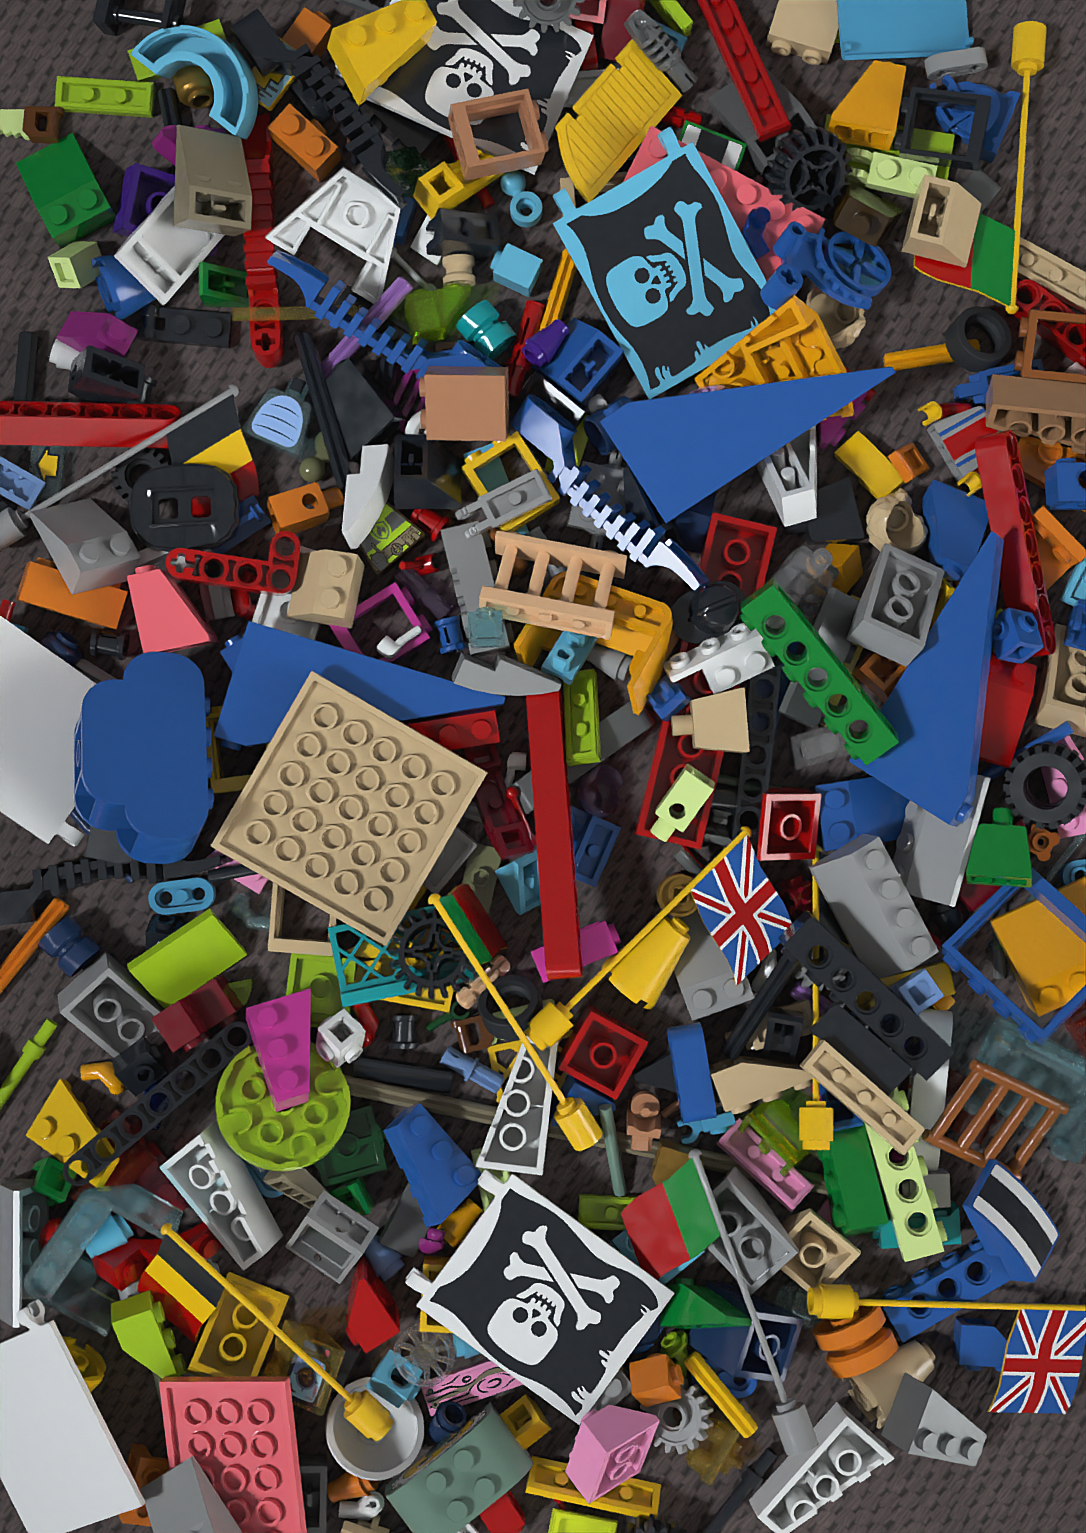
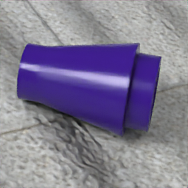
(543, 345)

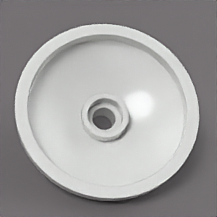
(373, 1458)

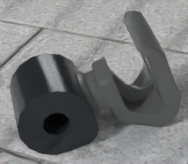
(722, 807)

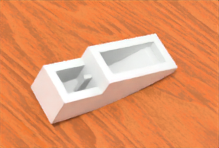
(367, 493)

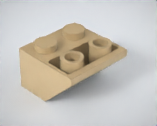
(942, 221)

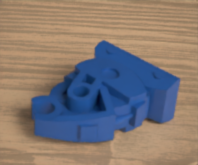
(961, 121)

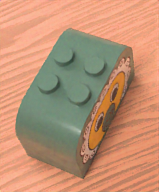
(460, 1475)

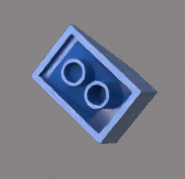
(858, 809)

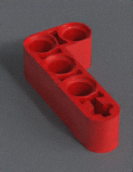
(232, 564)

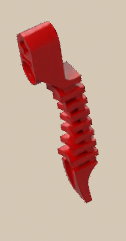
(262, 277)

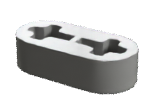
(956, 63)

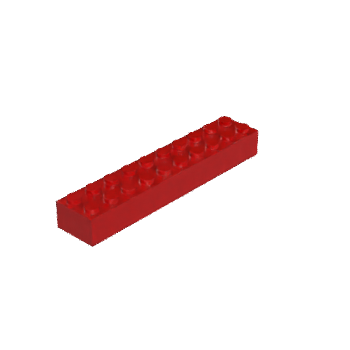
(733, 553)

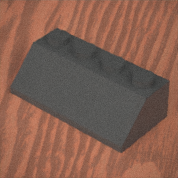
(833, 626)

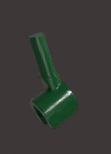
(446, 1017)

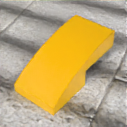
(869, 466)

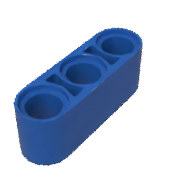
(691, 1072)

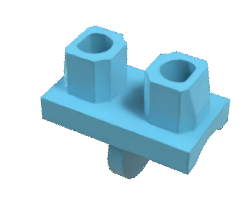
(568, 655)

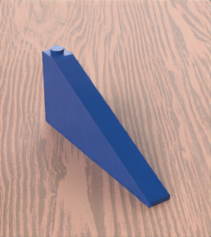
(705, 439)
(277, 663)
(943, 699)

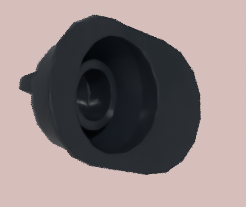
(707, 612)

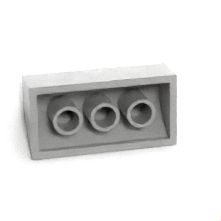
(935, 854)
(873, 907)
(21, 1222)

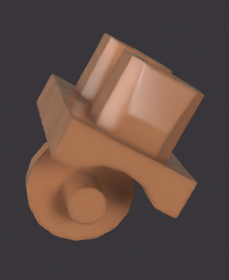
(643, 1120)

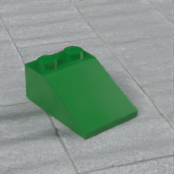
(66, 191)

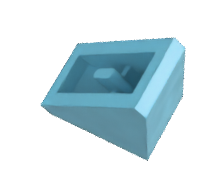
(521, 882)

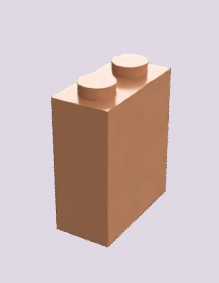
(465, 403)

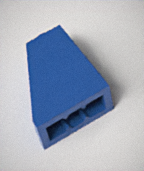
(954, 528)

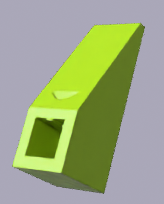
(143, 1334)

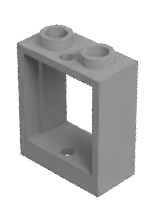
(319, 1237)

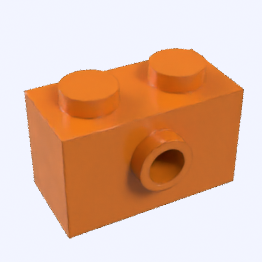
(305, 142)

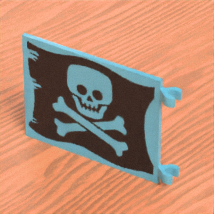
(666, 267)

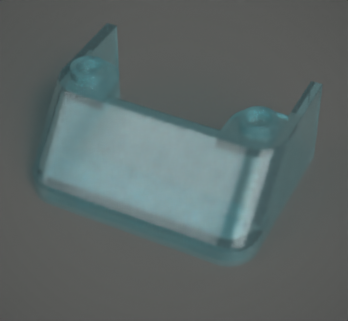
(66, 1277)

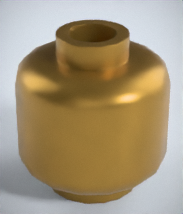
(194, 87)

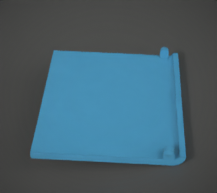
(901, 28)

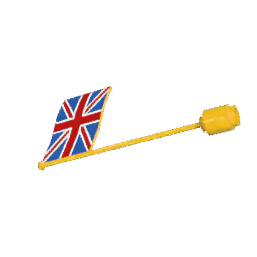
(735, 907)
(1039, 1356)

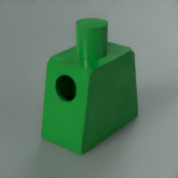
(1000, 853)

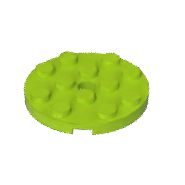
(282, 1138)

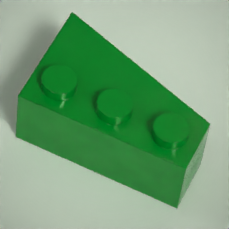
(852, 1184)

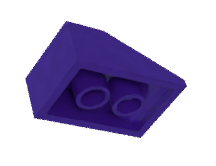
(140, 195)

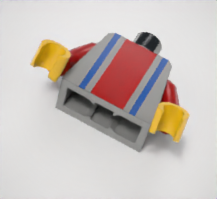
(955, 437)

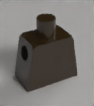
(865, 215)

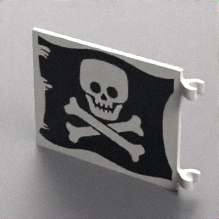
(482, 53)
(543, 1297)

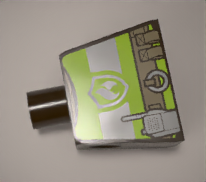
(391, 540)

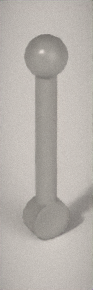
(410, 271)

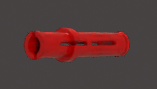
(518, 364)

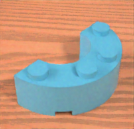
(229, 72)

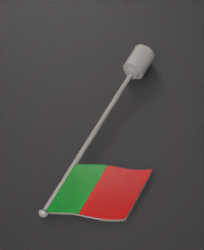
(678, 1224)

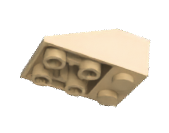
(753, 1078)

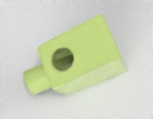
(691, 791)

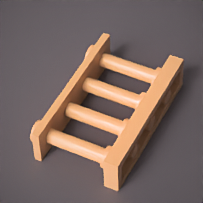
(548, 612)

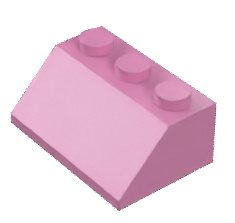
(609, 1449)

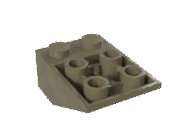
(211, 183)

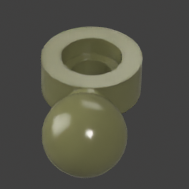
(313, 468)

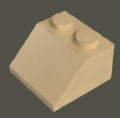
(326, 588)
(822, 1250)

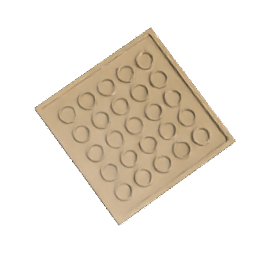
(349, 808)

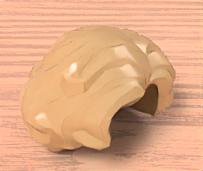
(840, 320)
(895, 523)

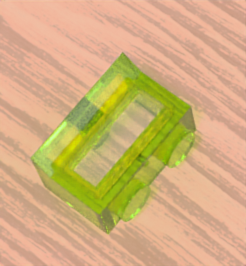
(778, 1131)

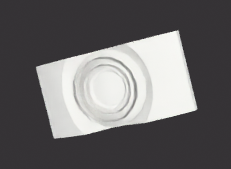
(164, 254)

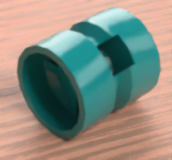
(483, 328)

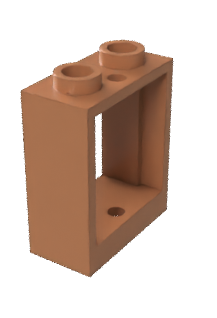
(492, 106)

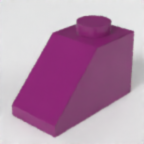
(97, 330)

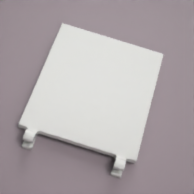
(37, 726)
(53, 1438)

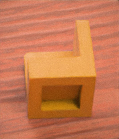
(848, 562)

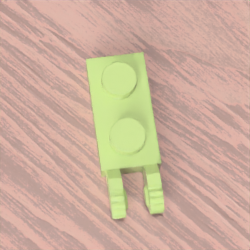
(889, 172)

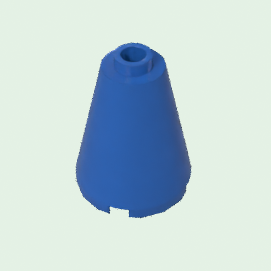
(119, 288)

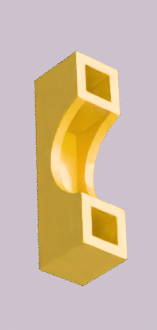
(446, 187)

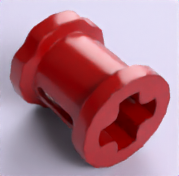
(430, 522)

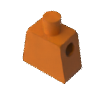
(288, 509)

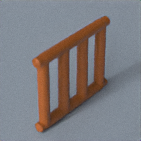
(1004, 1083)

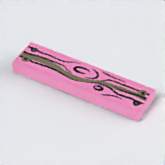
(469, 1385)

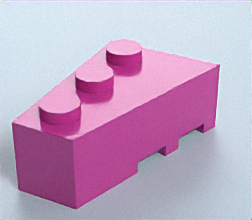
(283, 1046)

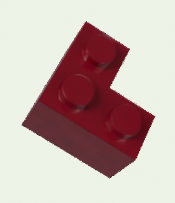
(191, 1017)

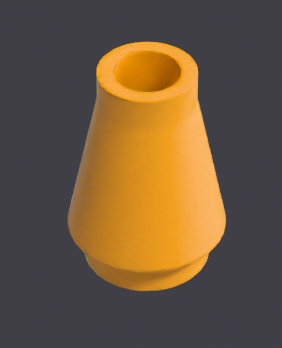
(460, 1222)

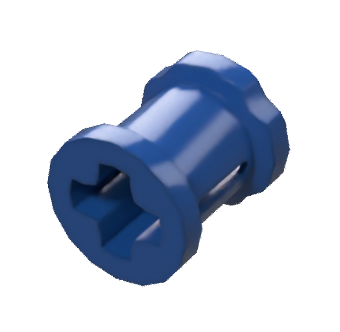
(450, 635)

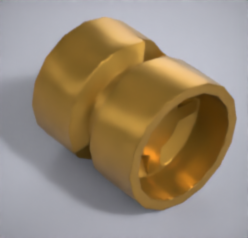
(670, 888)

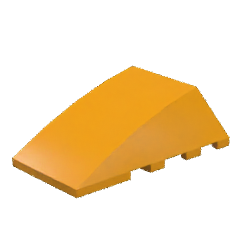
(781, 348)

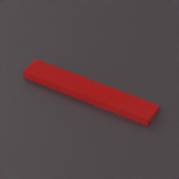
(745, 68)

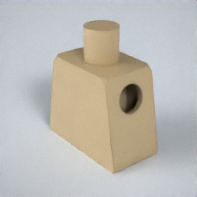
(716, 722)

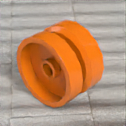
(856, 1343)

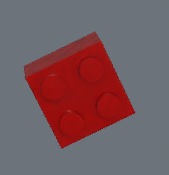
(602, 1051)

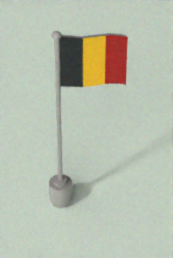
(202, 437)

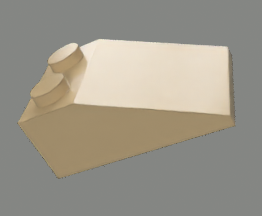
(1062, 687)

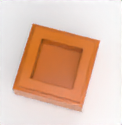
(908, 462)

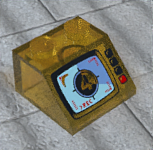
(307, 1386)

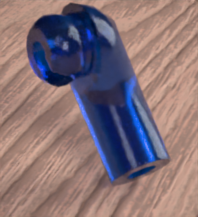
(754, 229)

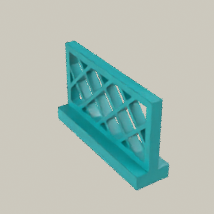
(383, 986)

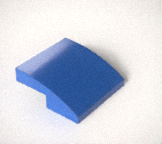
(592, 844)

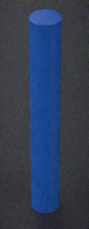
(1052, 736)

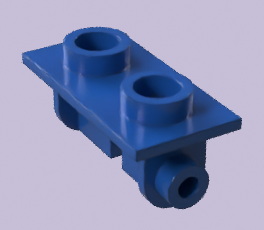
(251, 520)

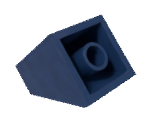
(738, 1348)

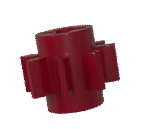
(796, 895)

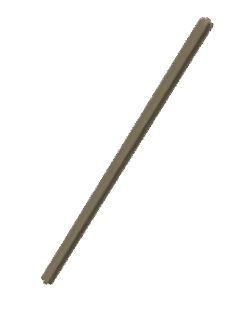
(485, 1114)

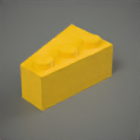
(380, 43)

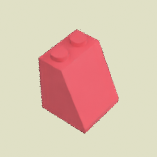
(165, 613)

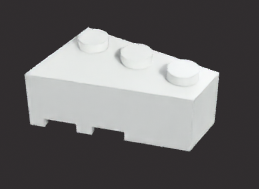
(792, 478)

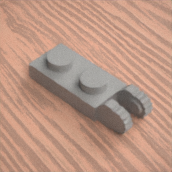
(506, 502)

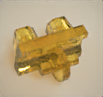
(720, 1454)

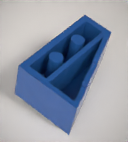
(432, 1163)

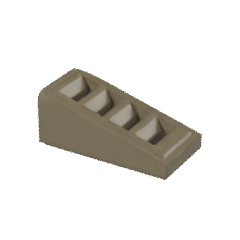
(296, 1184)

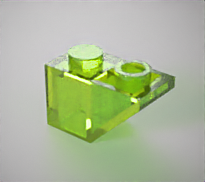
(435, 312)

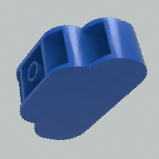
(145, 757)

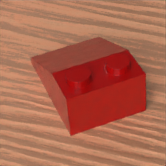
(1006, 708)

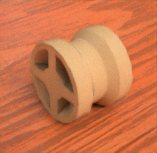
(458, 269)

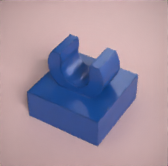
(668, 698)

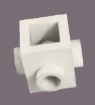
(340, 1038)

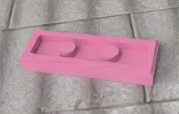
(765, 1168)

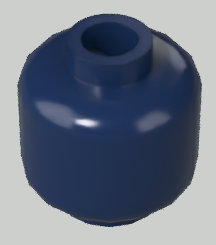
(63, 646)

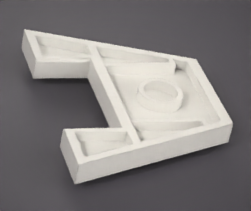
(352, 216)

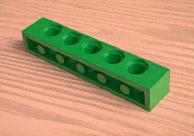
(864, 744)

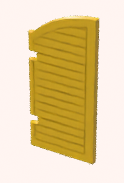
(613, 119)

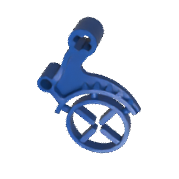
(803, 255)

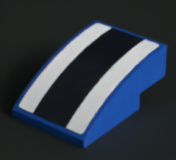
(1010, 1222)

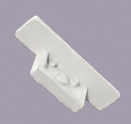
(725, 658)

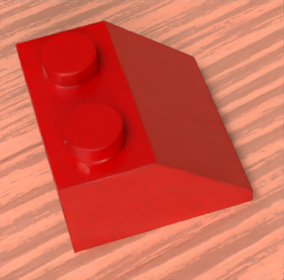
(788, 824)
(370, 1309)

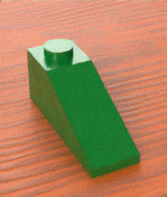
(699, 1308)

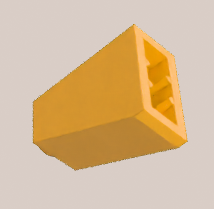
(871, 107)

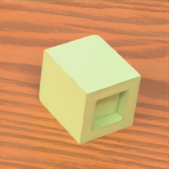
(73, 264)

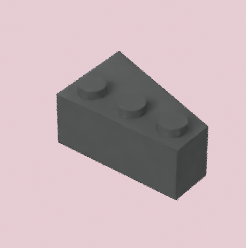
(930, 1426)

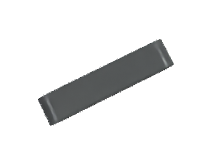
(614, 734)

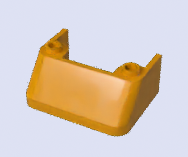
(639, 629)

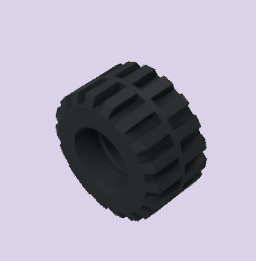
(1026, 804)

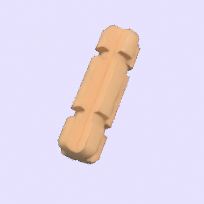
(467, 995)

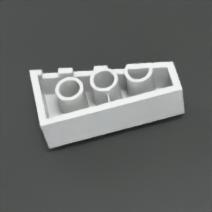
(522, 1118)
(223, 1195)
(813, 1478)

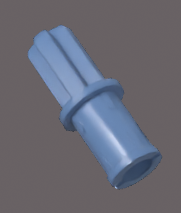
(472, 1069)

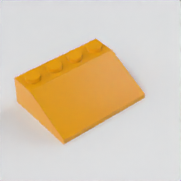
(1044, 952)

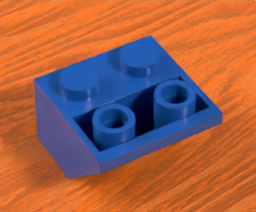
(583, 361)

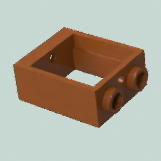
(1028, 329)

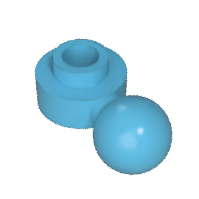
(513, 184)

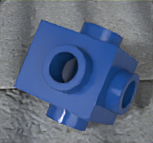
(1016, 636)

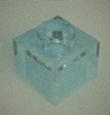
(486, 628)

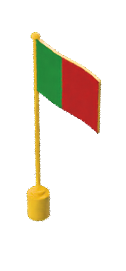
(995, 247)
(480, 943)

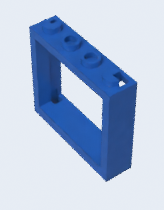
(1056, 904)

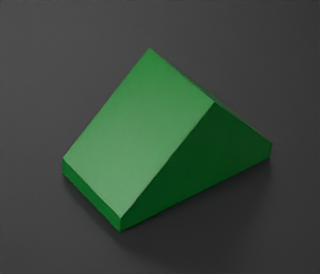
(222, 286)
(354, 1195)

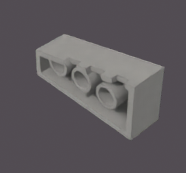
(469, 572)

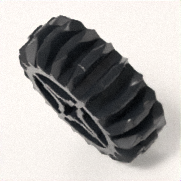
(824, 167)
(418, 952)

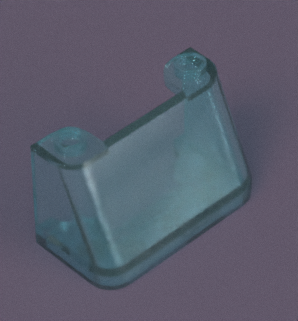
(1046, 1068)

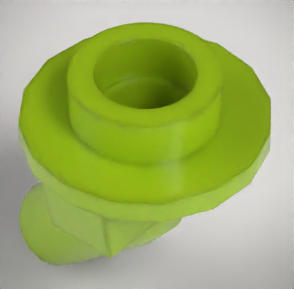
(675, 1346)

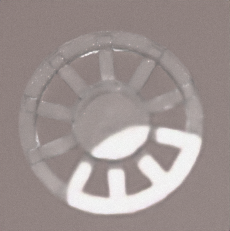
(424, 1356)

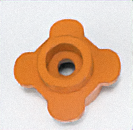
(1049, 841)

